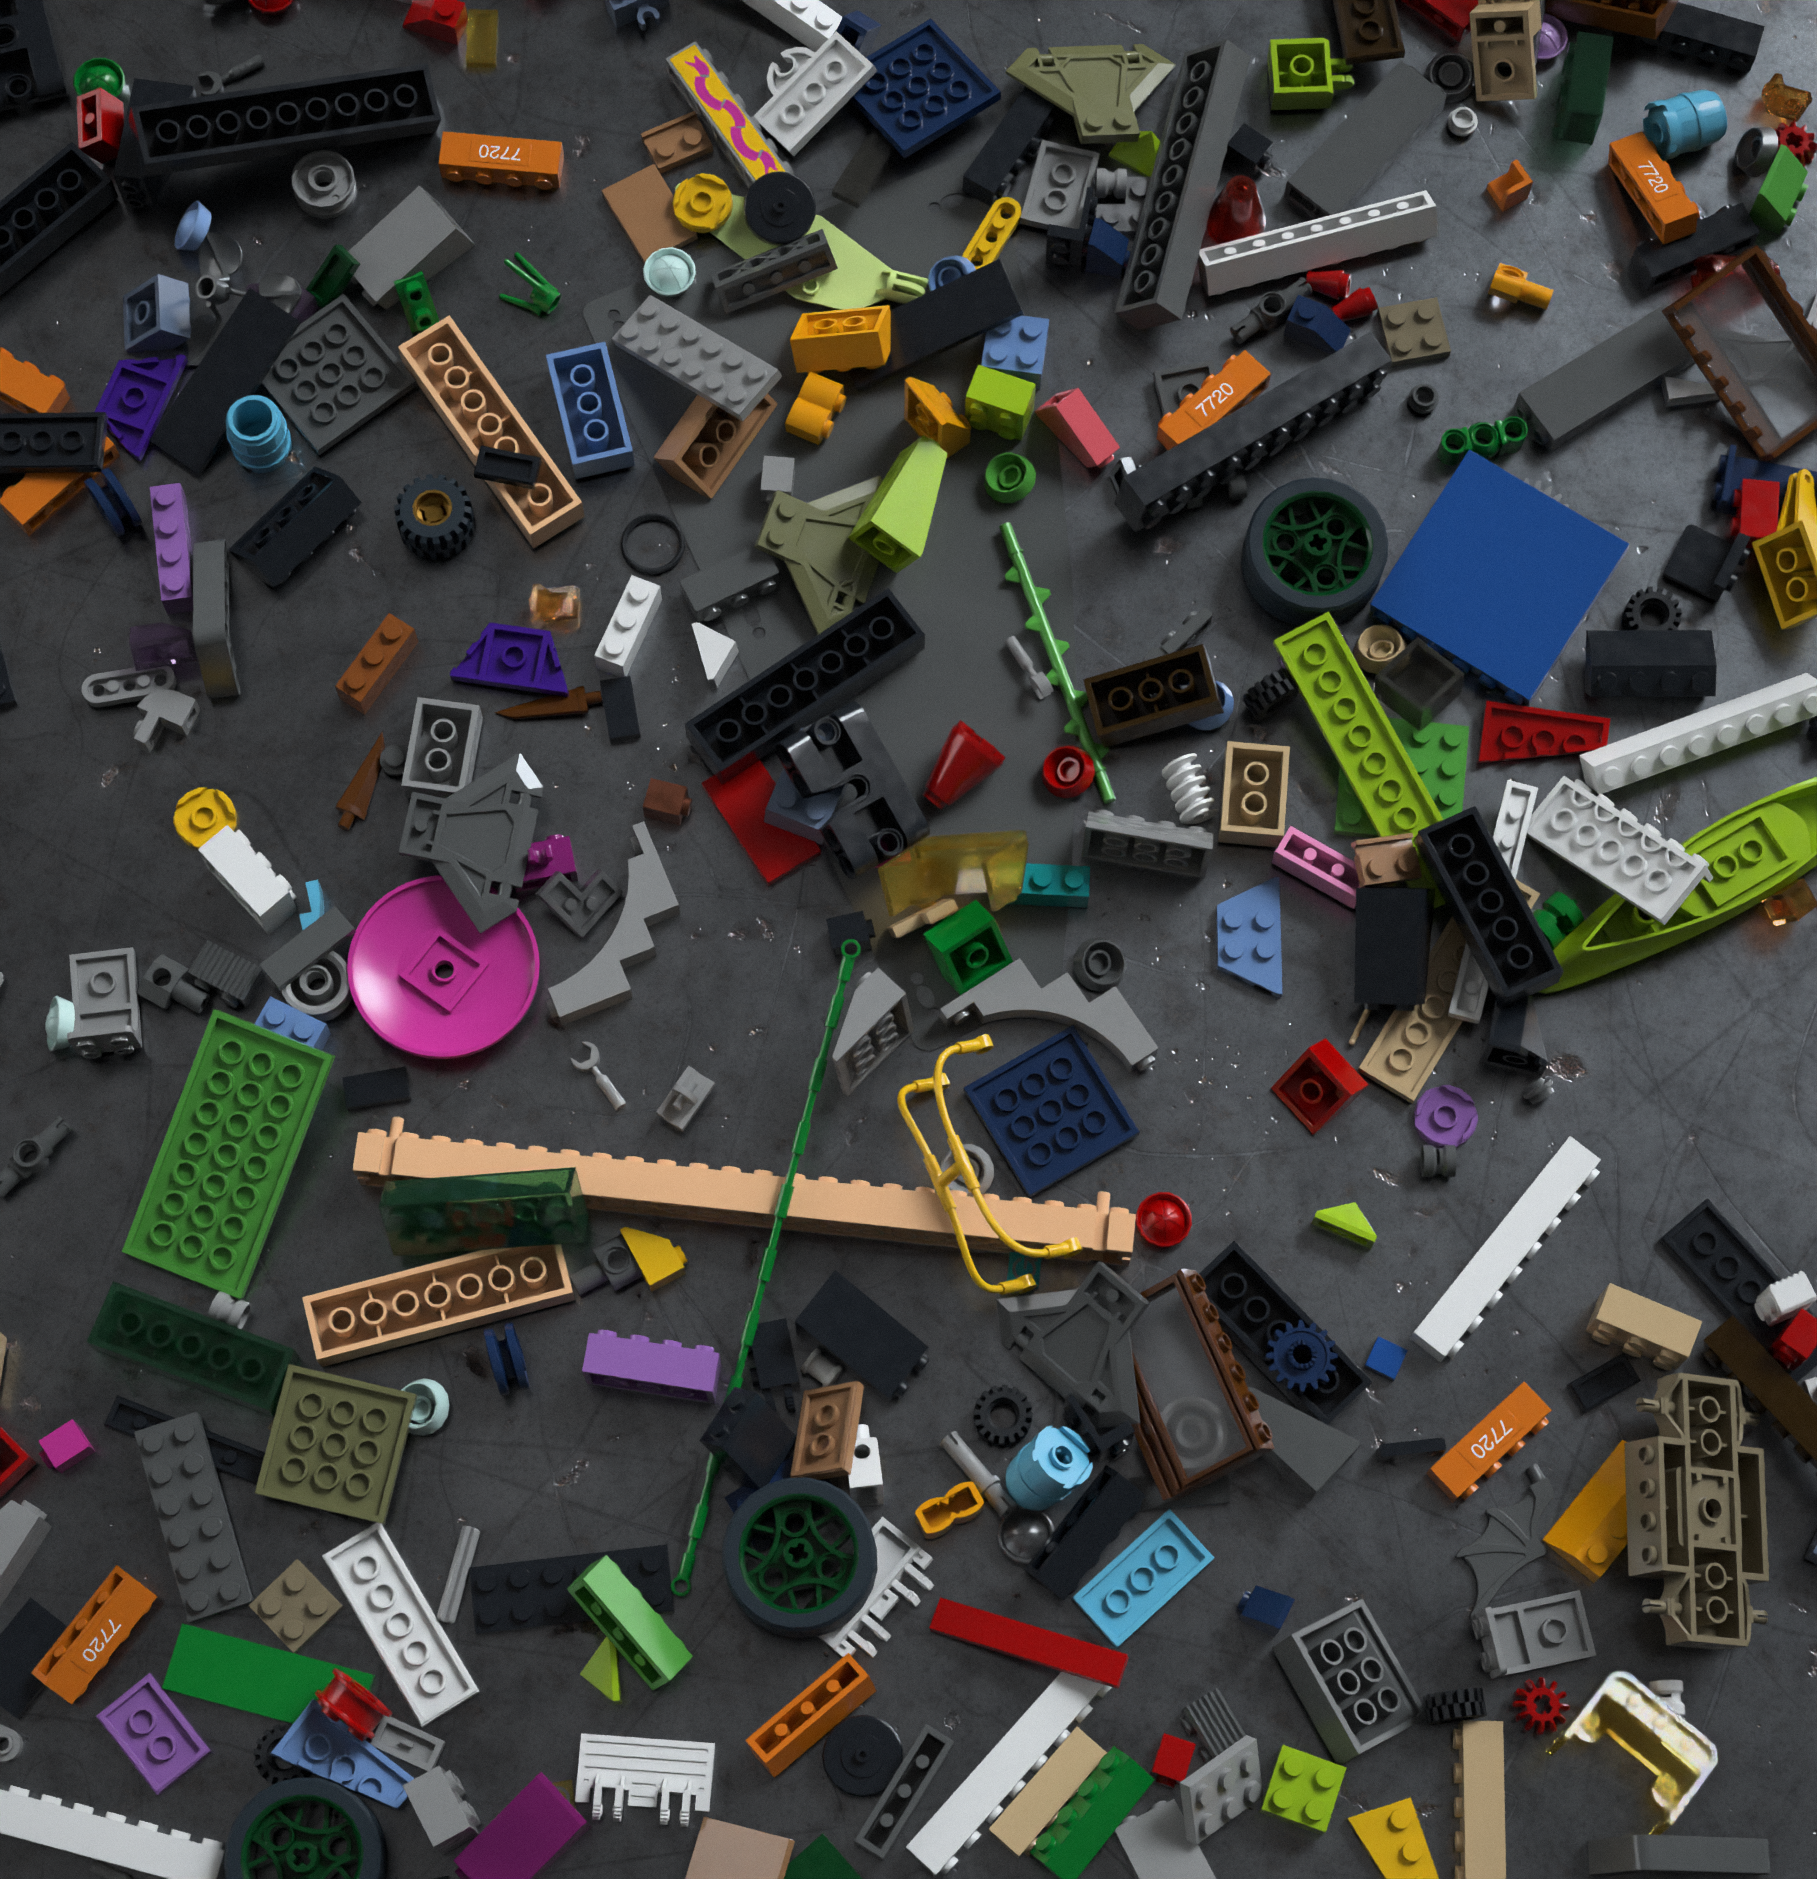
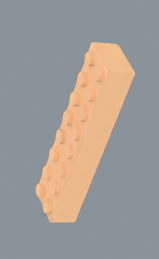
(484, 416)
(435, 1300)

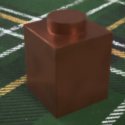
(666, 802)

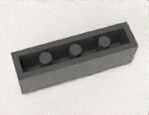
(904, 1792)

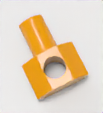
(1512, 286)

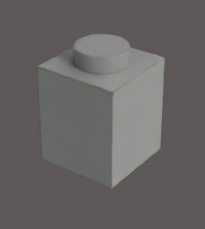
(777, 475)

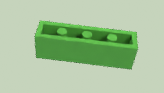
(629, 1622)

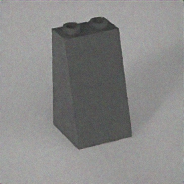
(1305, 1448)

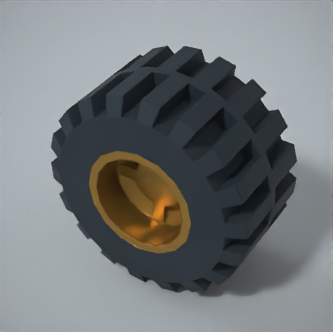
(434, 516)

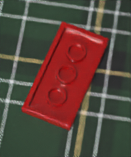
(743, 808)

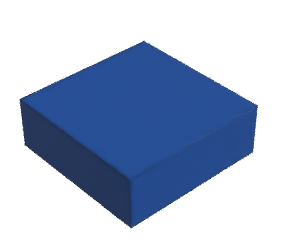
(1385, 1358)

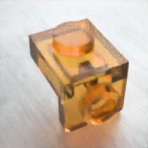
(1784, 100)
(554, 603)

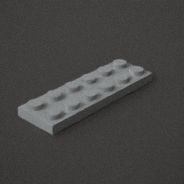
(696, 357)

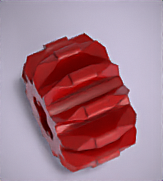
(1797, 141)
(1551, 1704)

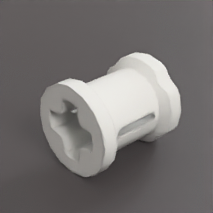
(821, 1368)

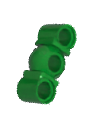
(1494, 434)

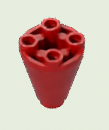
(961, 765)

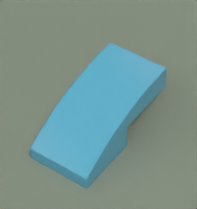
(316, 902)

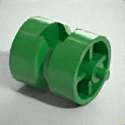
(1558, 917)

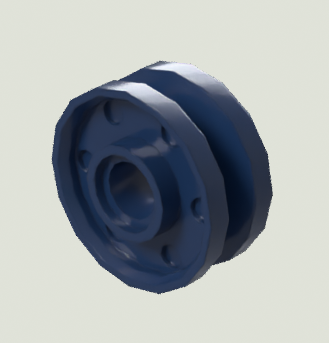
(112, 501)
(506, 1359)

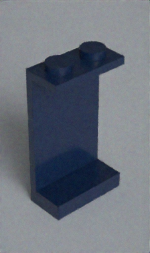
(1736, 468)

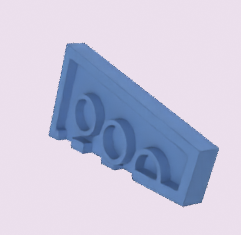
(338, 1756)

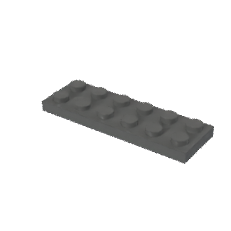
(193, 1517)

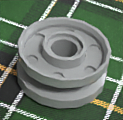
(318, 168)

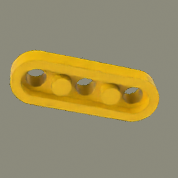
(993, 226)

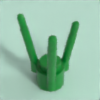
(544, 295)

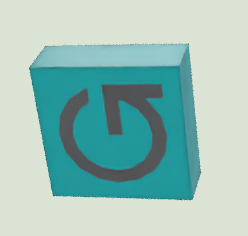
(1021, 1265)

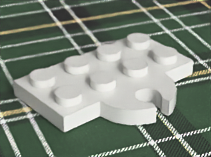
(811, 90)

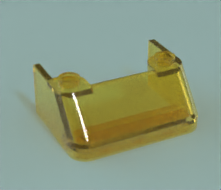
(956, 866)
(1652, 1735)

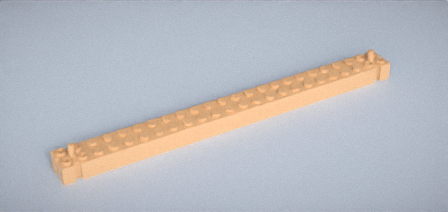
(751, 1198)

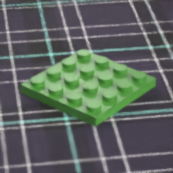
(1440, 760)

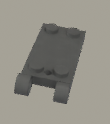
(1172, 387)

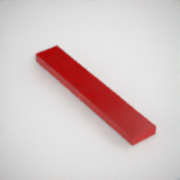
(1029, 1643)

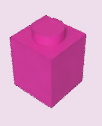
(65, 1447)

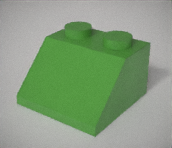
(1779, 192)

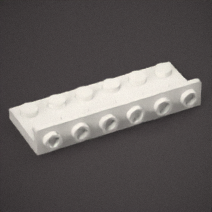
(1616, 849)

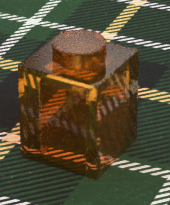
(1790, 903)

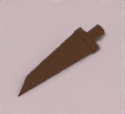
(555, 705)
(358, 794)

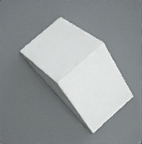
(716, 653)

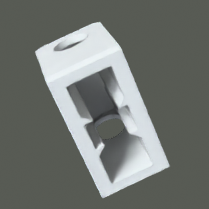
(866, 1474)

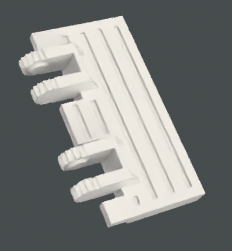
(894, 1563)
(645, 1770)

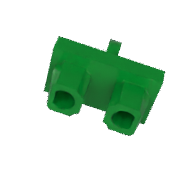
(416, 302)

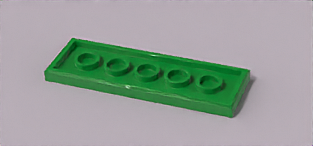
(248, 1674)

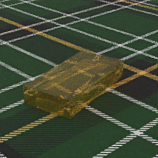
(482, 38)

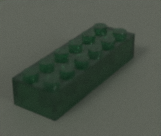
(484, 1211)
(192, 1348)

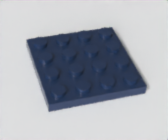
(922, 88)
(1051, 1111)

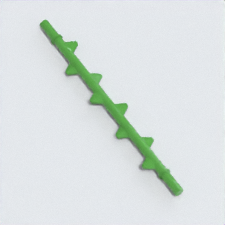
(1055, 649)

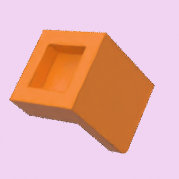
(1510, 187)

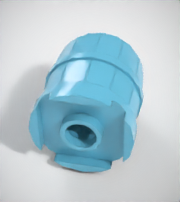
(1685, 122)
(258, 434)
(1048, 1468)

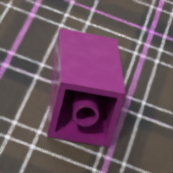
(524, 1836)

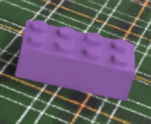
(652, 1367)

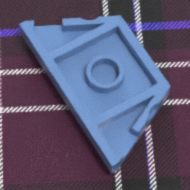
(1251, 936)

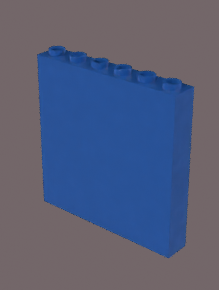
(1498, 578)

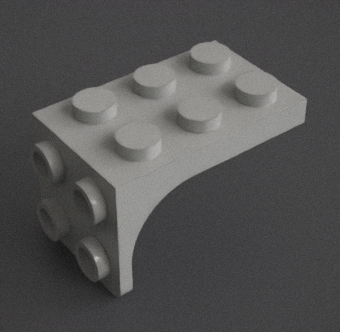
(105, 1003)
(1533, 1634)

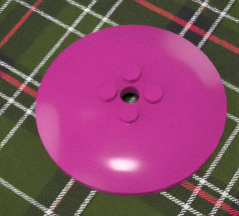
(432, 1016)

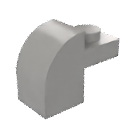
(162, 710)

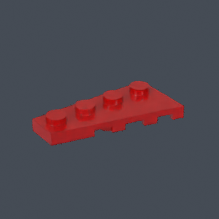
(1533, 732)

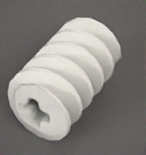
(1187, 791)

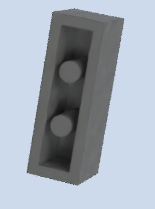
(729, 583)

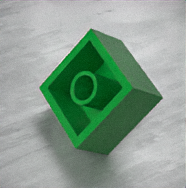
(968, 947)

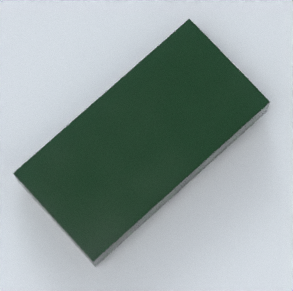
(333, 276)

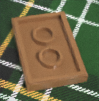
(647, 212)
(827, 1431)
(738, 1853)

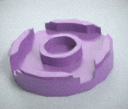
(1445, 1116)

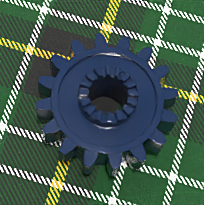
(1313, 1345)

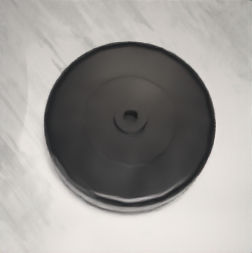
(779, 208)
(862, 1756)

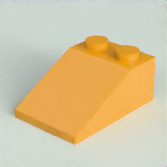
(933, 416)

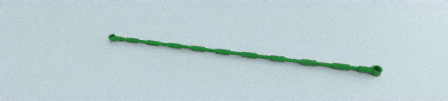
(769, 1253)

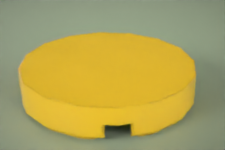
(702, 203)
(202, 815)

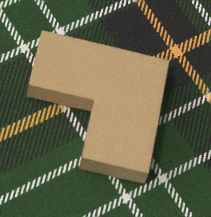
(925, 916)

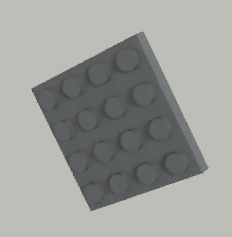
(335, 375)

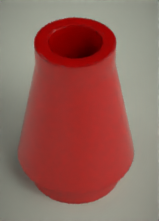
(1330, 283)
(1356, 305)

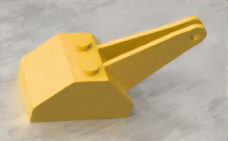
(1790, 554)

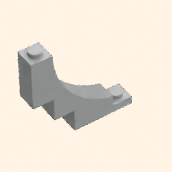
(603, 979)
(1017, 995)

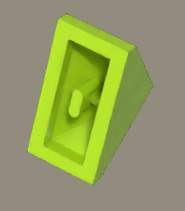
(1138, 155)
(1346, 1222)
(604, 1671)

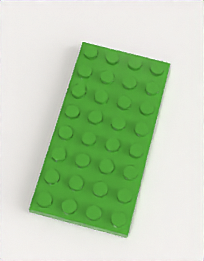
(228, 1154)

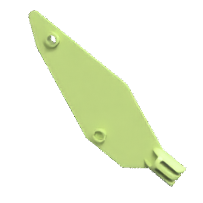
(855, 284)

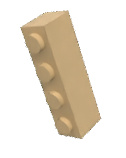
(1047, 1793)

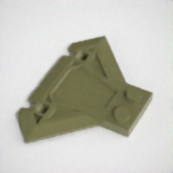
(1095, 85)
(818, 551)

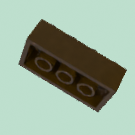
(1137, 685)

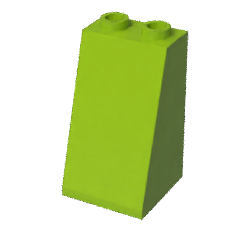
(902, 508)

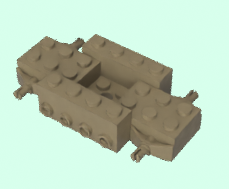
(1698, 1512)

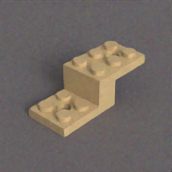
(1504, 34)

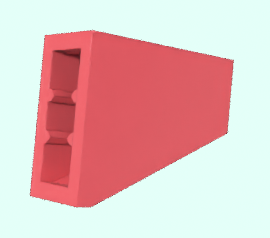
(1078, 427)

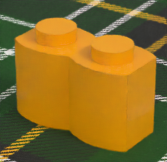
(815, 408)
(940, 1513)

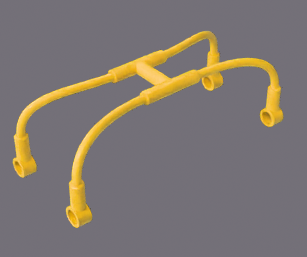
(962, 1166)

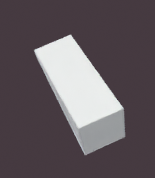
(1685, 392)

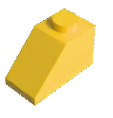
(655, 1256)

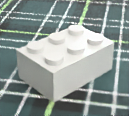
(249, 878)

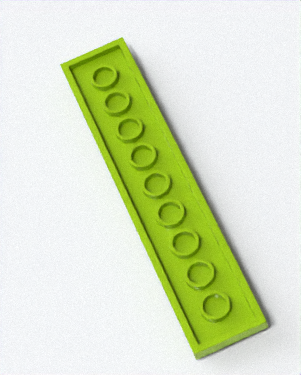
(1359, 734)

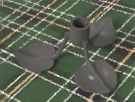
(217, 260)

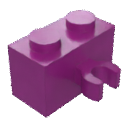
(547, 857)

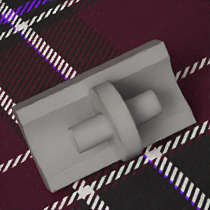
(685, 1098)

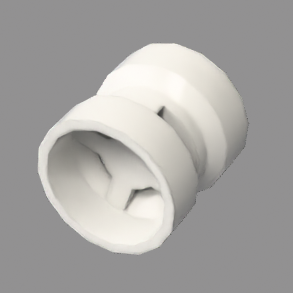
(1667, 1688)

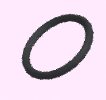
(654, 516)

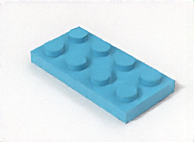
(1143, 1578)

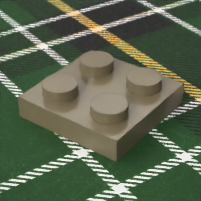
(1414, 332)
(296, 1606)

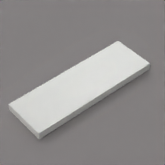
(401, 1624)

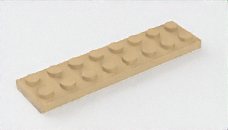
(1417, 1039)

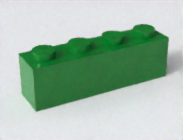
(1092, 1815)

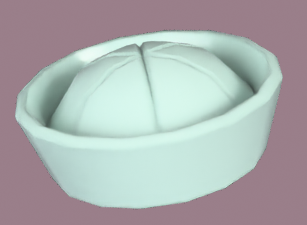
(669, 272)
(59, 1023)
(430, 1407)

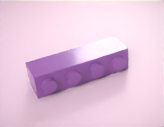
(173, 547)

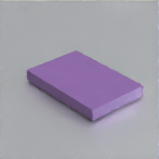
(153, 1734)

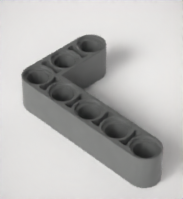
(212, 619)
(1678, 1855)

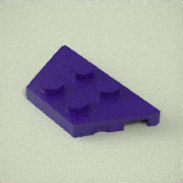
(138, 399)
(513, 660)

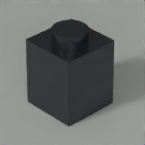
(1249, 150)
(850, 927)

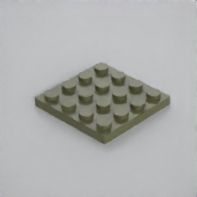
(336, 1444)

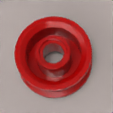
(353, 1704)

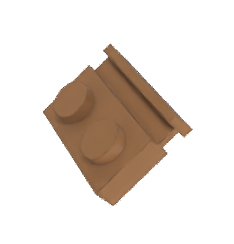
(677, 142)
(1386, 860)

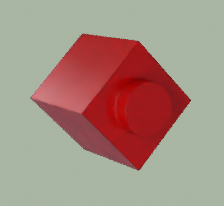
(1172, 1760)

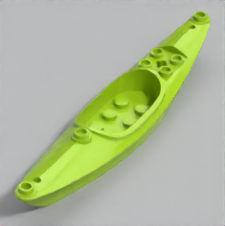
(1748, 855)

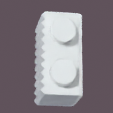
(1785, 1298)

